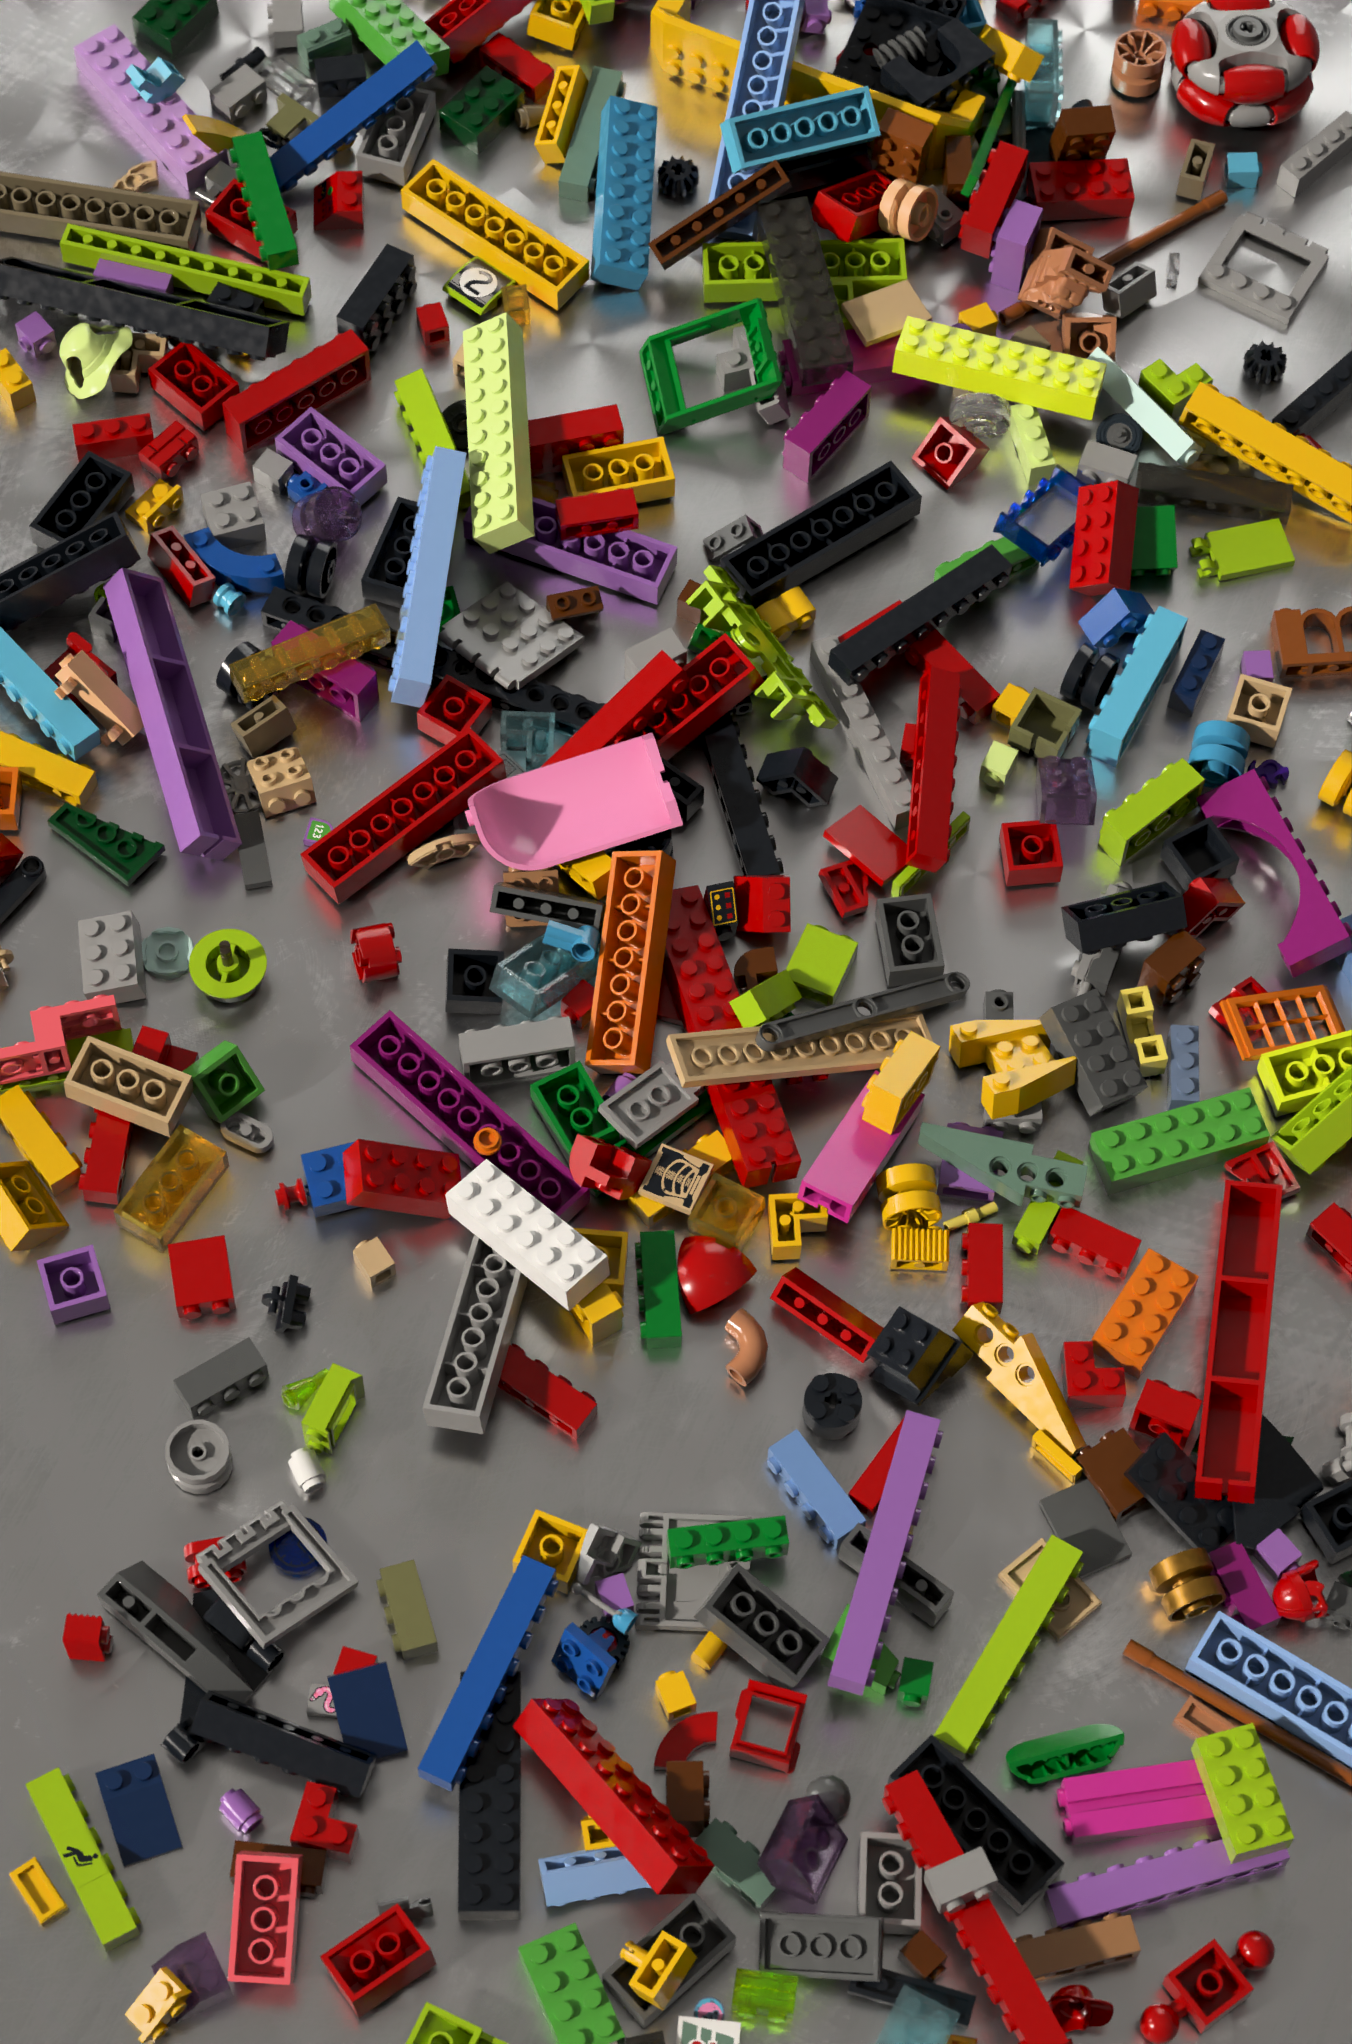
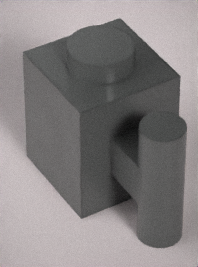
(216, 181)

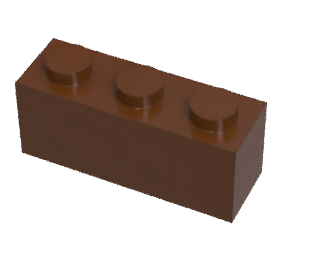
(313, 1864)

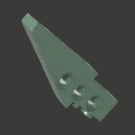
(982, 1154)

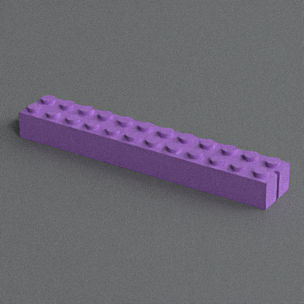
(172, 715)

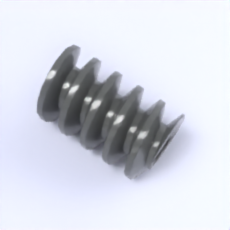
(907, 46)

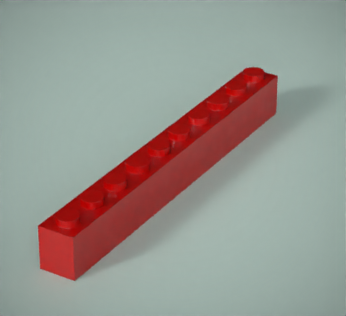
(978, 1922)

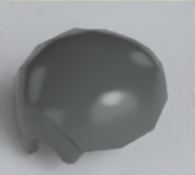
(832, 1792)

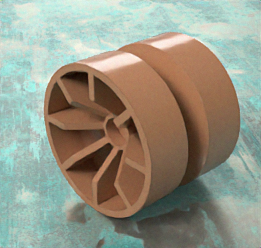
(1138, 63)

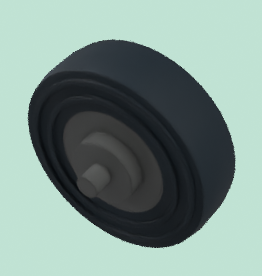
(1120, 432)

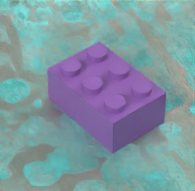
(1014, 244)

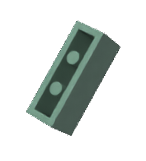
(736, 1863)

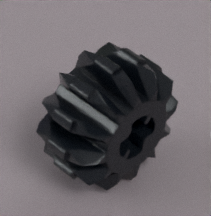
(678, 177)
(1264, 362)

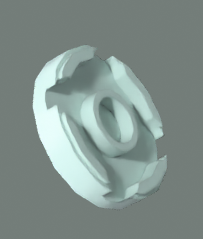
(169, 961)

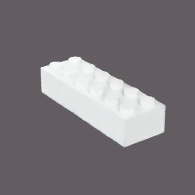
(527, 1234)

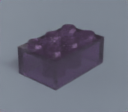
(1065, 791)

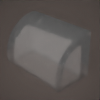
(286, 79)

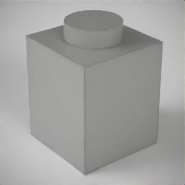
(273, 471)

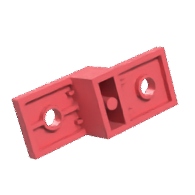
(51, 1031)

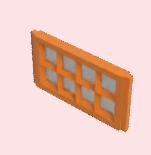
(1280, 1019)

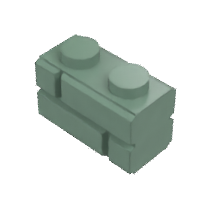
(324, 41)

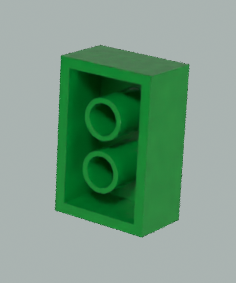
(570, 1107)

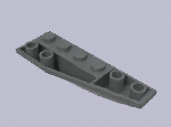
(173, 1629)

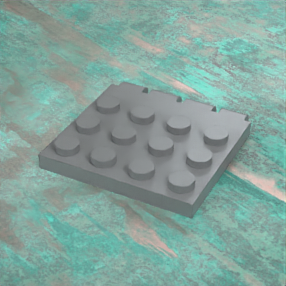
(510, 636)

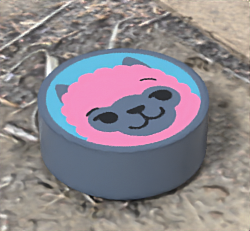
(709, 2009)

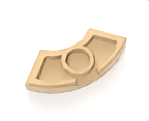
(139, 177)
(443, 849)

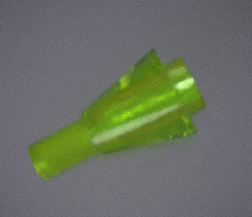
(298, 1392)

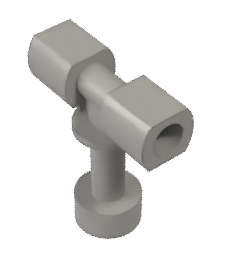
(1341, 1467)

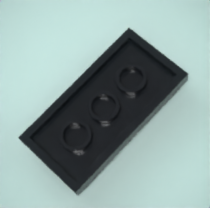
(1168, 1483)

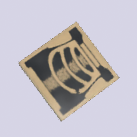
(676, 1179)

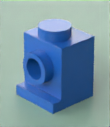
(303, 485)

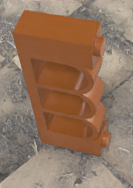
(1291, 646)

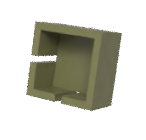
(1044, 725)

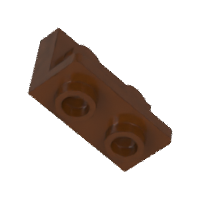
(574, 603)

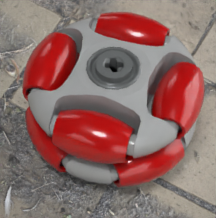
(1243, 62)

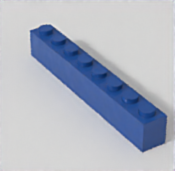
(351, 115)
(487, 1674)

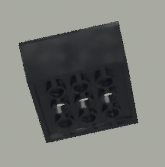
(885, 21)

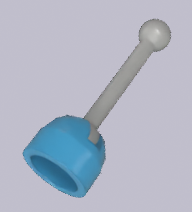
(622, 1619)

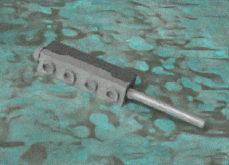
(1097, 969)

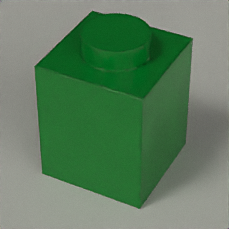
(915, 1681)

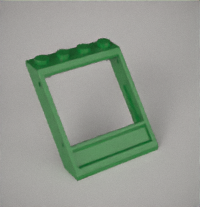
(664, 380)

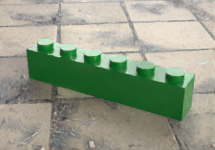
(264, 200)

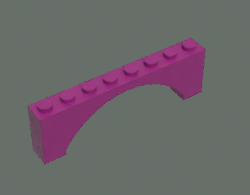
(1316, 930)

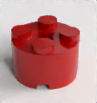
(375, 952)

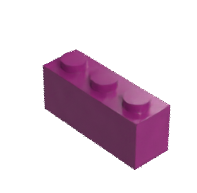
(1243, 1588)

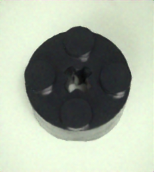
(827, 1391)

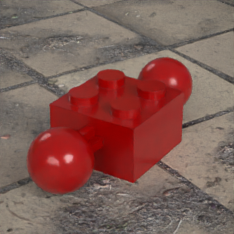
(1207, 1986)

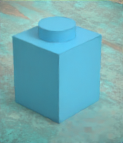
(1242, 170)

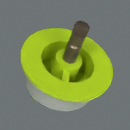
(228, 965)

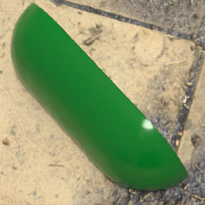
(1065, 1753)

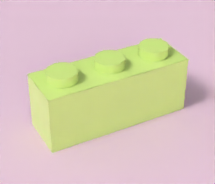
(1031, 443)

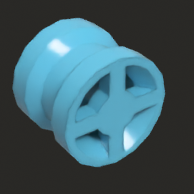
(229, 599)

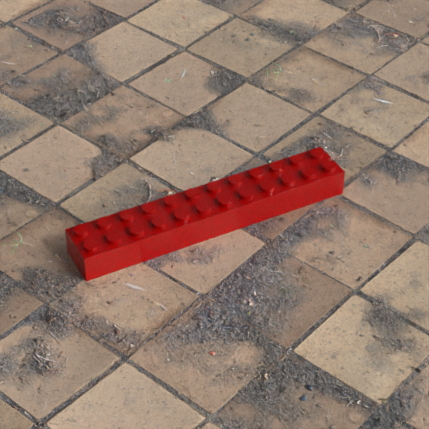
(702, 992)
(1239, 1342)

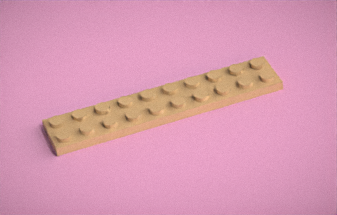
(735, 1057)

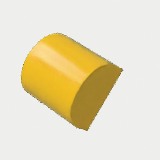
(708, 1651)

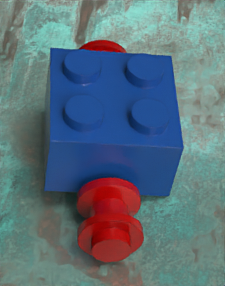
(324, 1182)

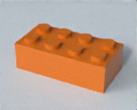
(1143, 1313)

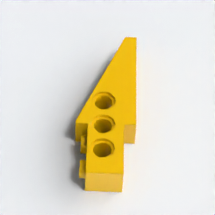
(1037, 1397)

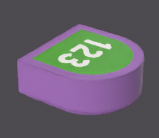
(316, 830)

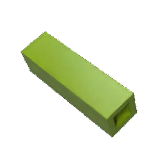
(1039, 1218)

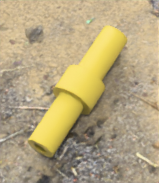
(970, 1215)

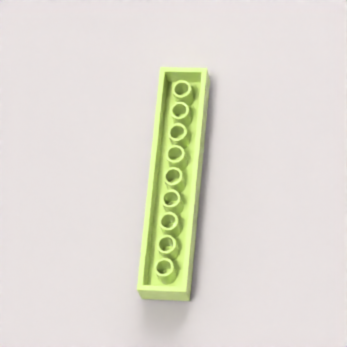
(498, 433)

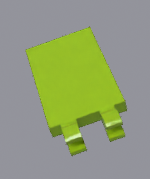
(1243, 550)

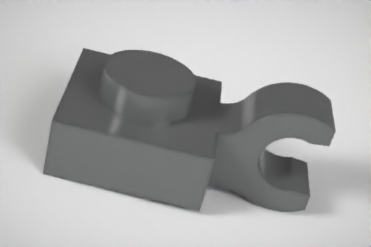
(419, 1909)

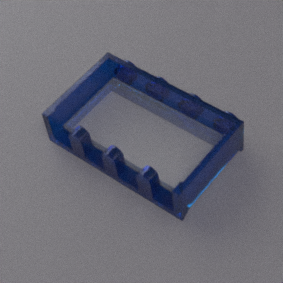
(1044, 518)

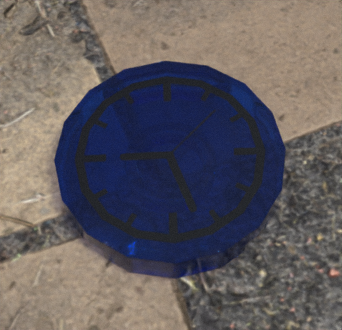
(291, 1555)

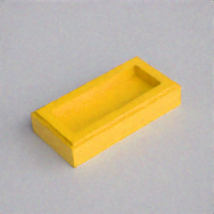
(1056, 1456)
(38, 1891)

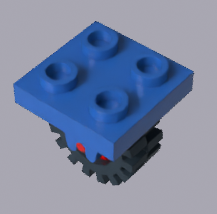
(591, 1654)

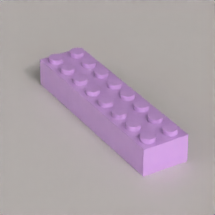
(159, 124)

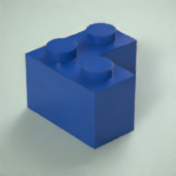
(1114, 615)

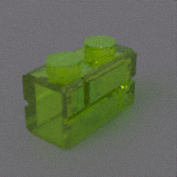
(764, 1995)

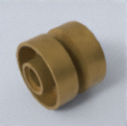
(1187, 1584)

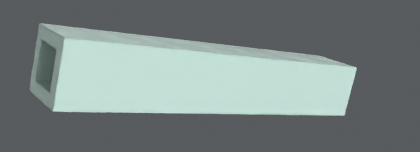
(1147, 412)

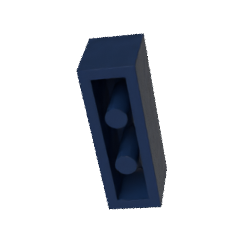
(1196, 672)

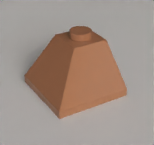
(1086, 332)

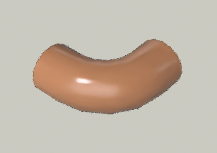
(752, 1347)

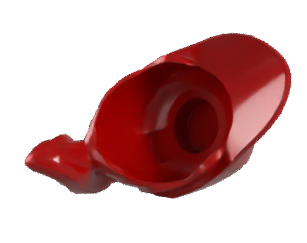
(1078, 2009)

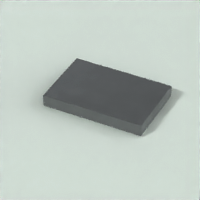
(1085, 1522)

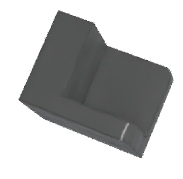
(102, 621)

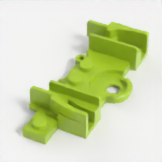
(784, 679)

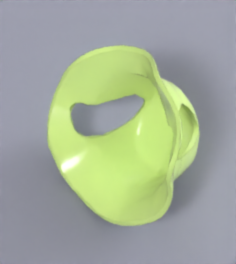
(96, 354)

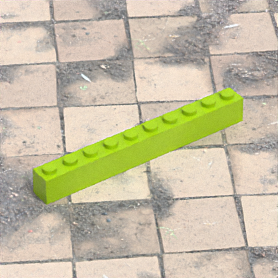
(188, 268)

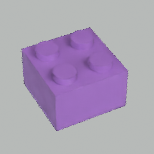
(73, 1284)

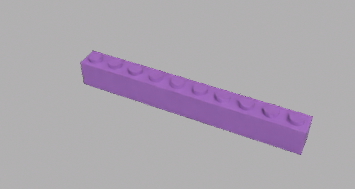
(884, 1553)

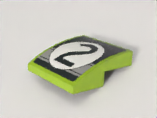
(477, 285)

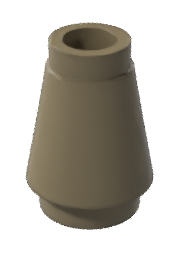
(528, 115)

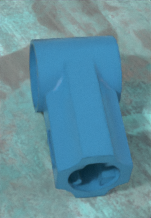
(580, 942)

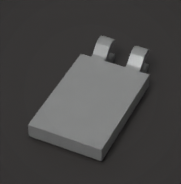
(649, 1104)

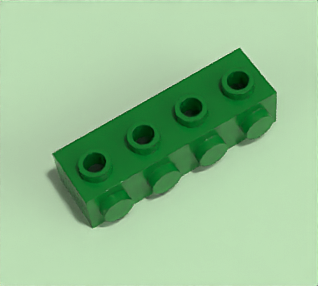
(727, 1542)

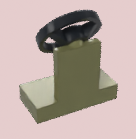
(289, 117)

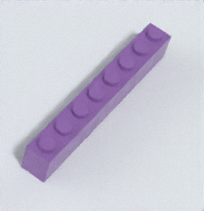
(1150, 1882)

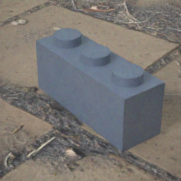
(1182, 1066)

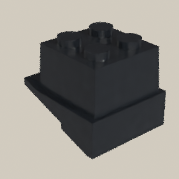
(915, 1356)

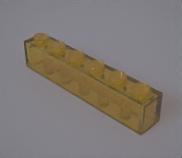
(310, 653)

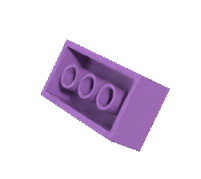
(331, 456)

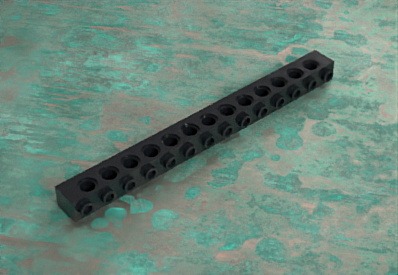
(283, 601)

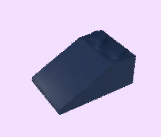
(138, 1810)

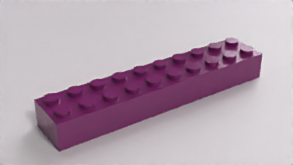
(458, 1110)

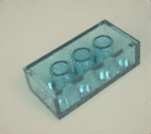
(1044, 89)
(539, 976)

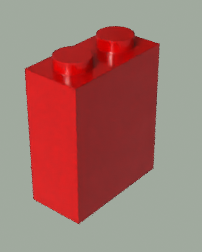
(201, 1277)

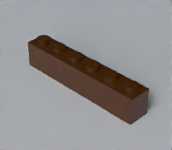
(720, 214)

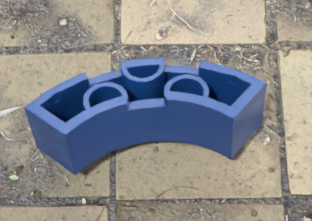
(243, 571)

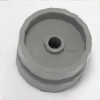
(198, 1456)

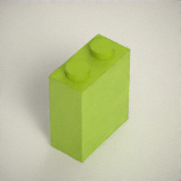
(821, 964)

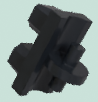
(290, 1293)

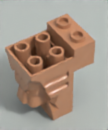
(1062, 273)

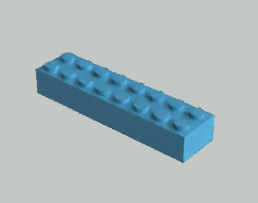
(624, 193)

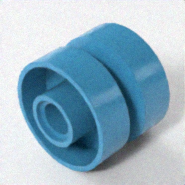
(1219, 752)

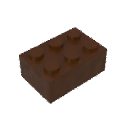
(1082, 134)

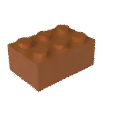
(902, 146)

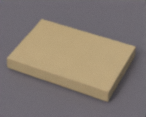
(884, 312)
(1076, 1606)

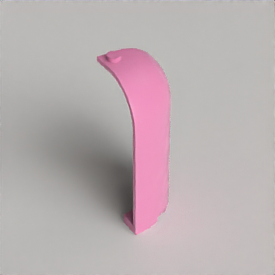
(575, 806)

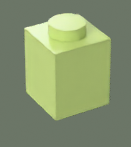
(998, 764)

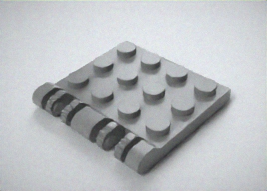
(680, 1590)

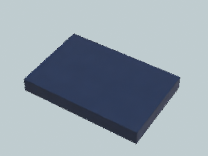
(368, 1710)

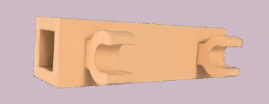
(99, 697)

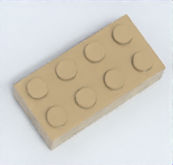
(128, 1086)

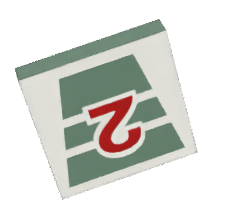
(707, 2031)

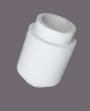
(307, 1470)

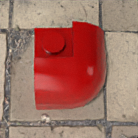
(607, 1167)

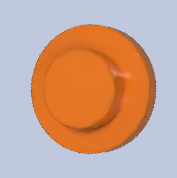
(487, 1141)

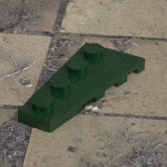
(115, 849)

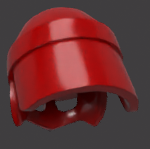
(1300, 1594)

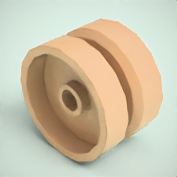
(908, 210)

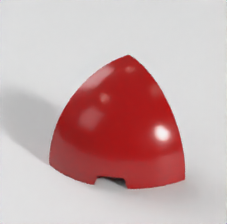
(710, 1271)

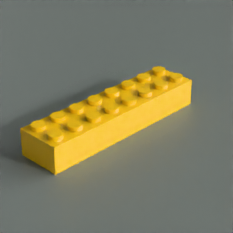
(495, 234)
(1270, 449)

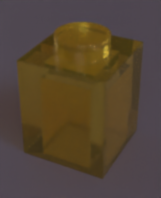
(516, 303)

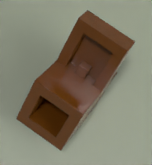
(754, 968)

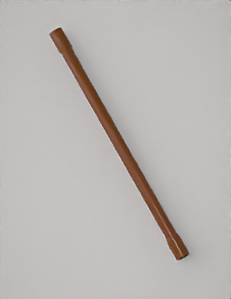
(1206, 205)
(1149, 1659)

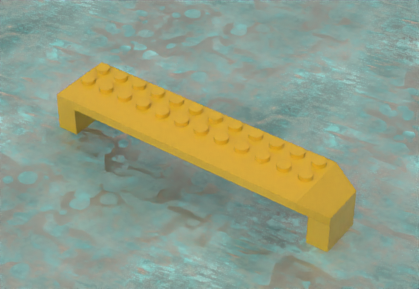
(712, 59)

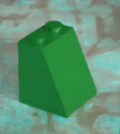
(1154, 541)

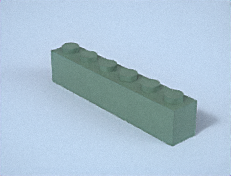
(581, 161)

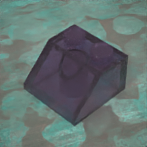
(199, 1971)

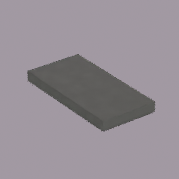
(821, 1945)

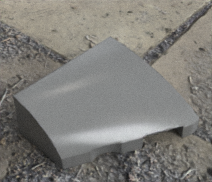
(605, 1552)

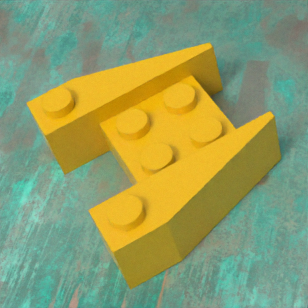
(1018, 1062)

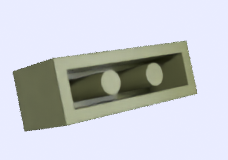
(407, 1610)

